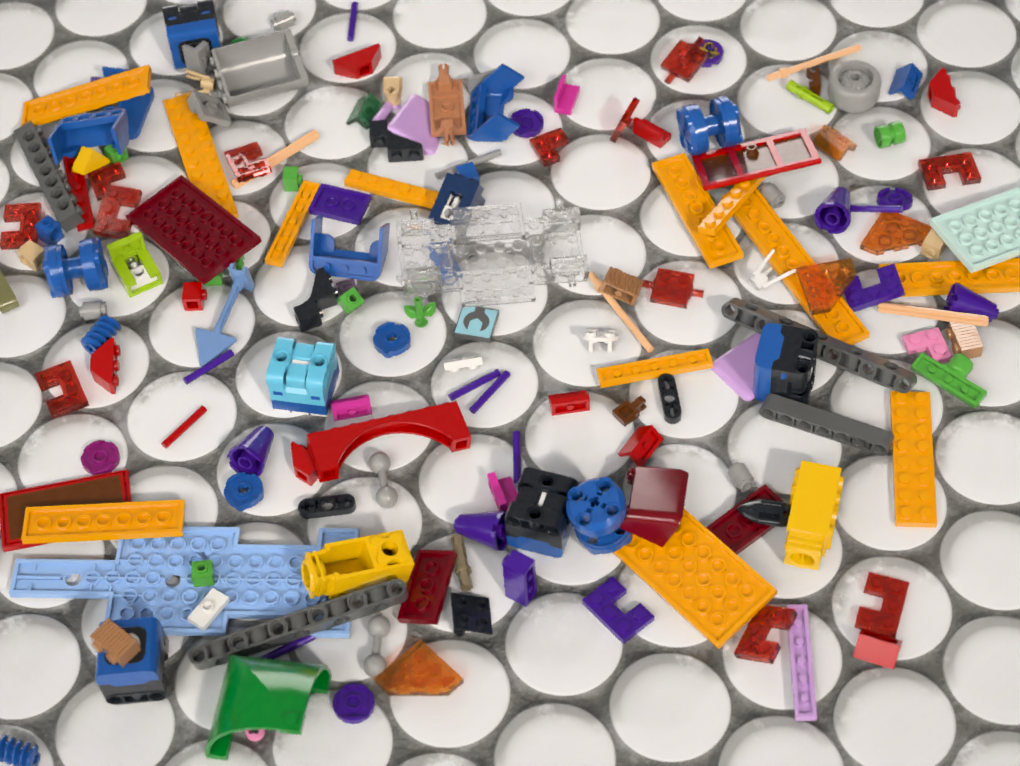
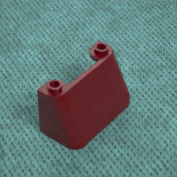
(655, 502)

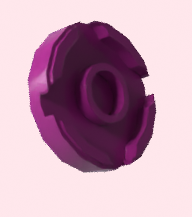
(100, 457)

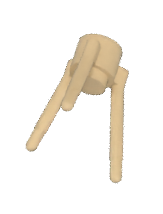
(207, 82)

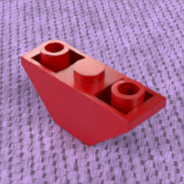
(359, 63)
(942, 94)
(105, 365)

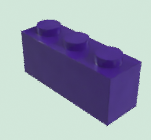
(519, 577)

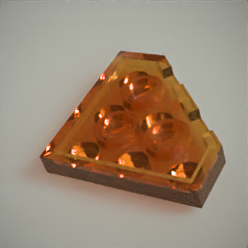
(894, 233)
(825, 283)
(419, 674)

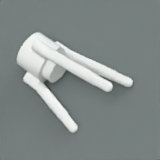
(759, 279)

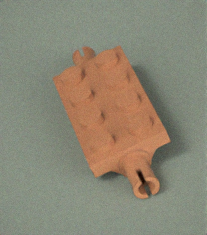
(446, 106)

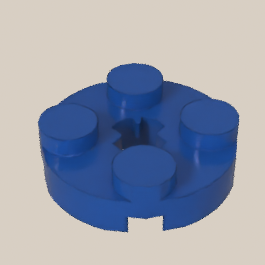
(395, 347)
(243, 500)

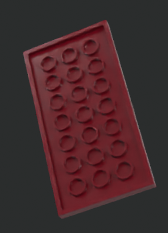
(193, 229)

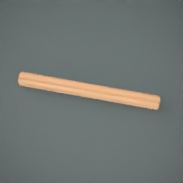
(285, 153)
(935, 314)

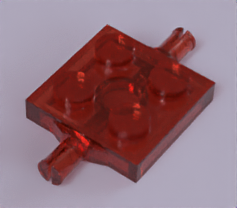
(684, 60)
(672, 288)

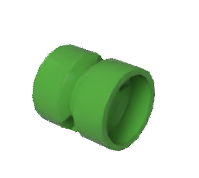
(893, 133)

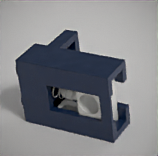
(452, 191)

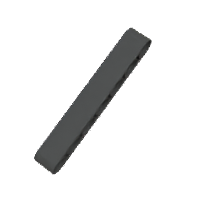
(827, 424)

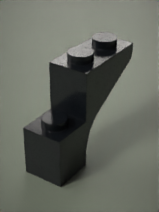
(398, 148)
(323, 296)

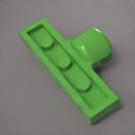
(951, 377)

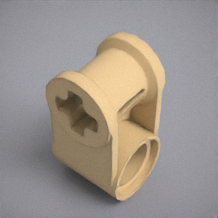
(392, 89)

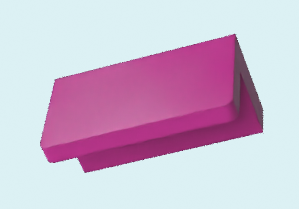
(565, 97)
(351, 407)
(502, 491)

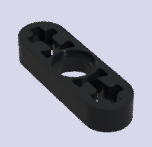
(672, 391)
(320, 501)

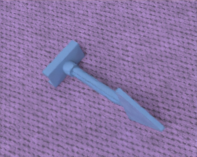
(213, 343)

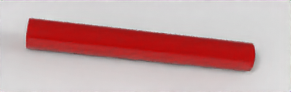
(183, 427)

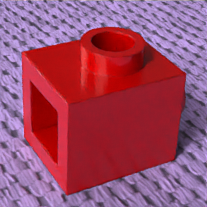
(193, 296)

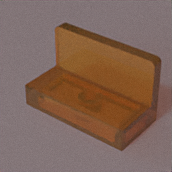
(833, 142)

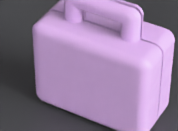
(411, 122)
(737, 367)

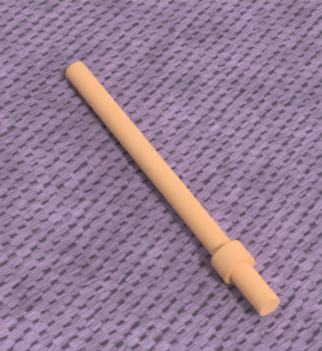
(785, 72)
(621, 313)

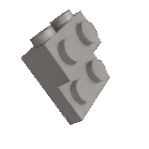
(209, 108)

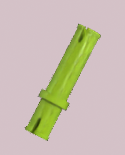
(804, 93)

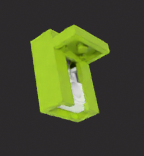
(129, 254)

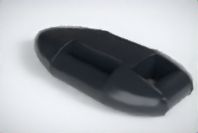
(765, 512)

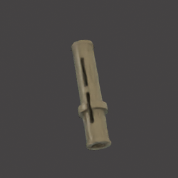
(462, 569)

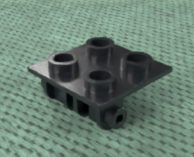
(470, 614)

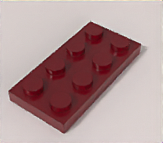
(736, 530)
(427, 587)

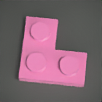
(929, 341)

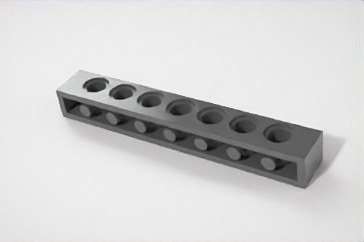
(49, 176)

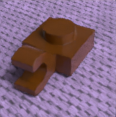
(814, 82)
(628, 412)

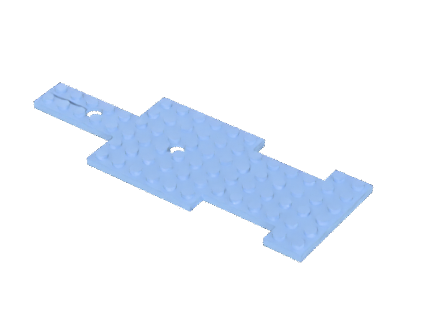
(255, 577)

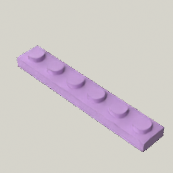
(802, 666)

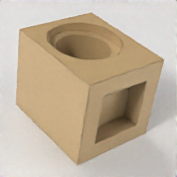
(933, 245)
(31, 255)

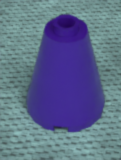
(834, 211)
(967, 301)
(252, 451)
(484, 528)

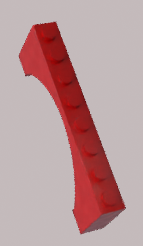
(439, 422)

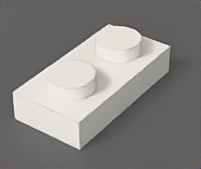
(470, 362)

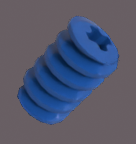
(100, 333)
(18, 753)

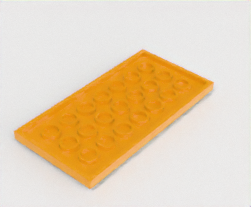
(700, 579)

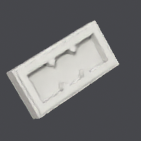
(208, 609)

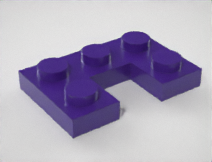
(886, 290)
(621, 625)

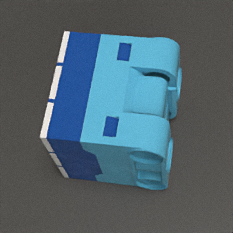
(302, 376)

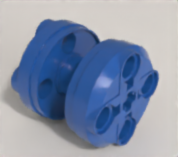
(721, 123)
(62, 270)
(598, 515)

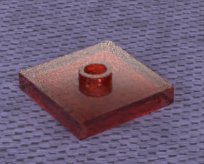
(625, 120)

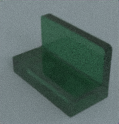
(364, 110)

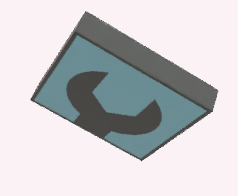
(476, 324)

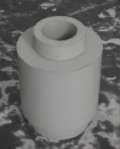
(283, 20)
(772, 195)
(93, 310)
(741, 477)

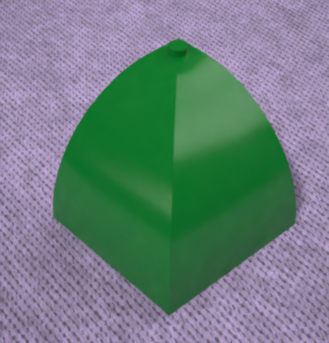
(263, 697)

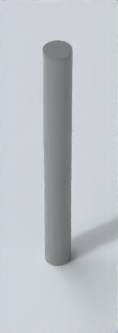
(478, 160)

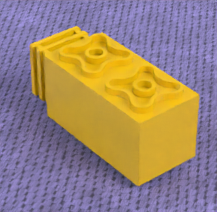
(813, 513)
(356, 564)

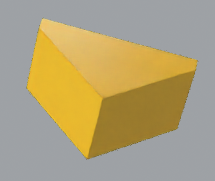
(88, 161)

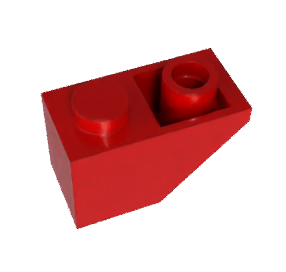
(303, 464)

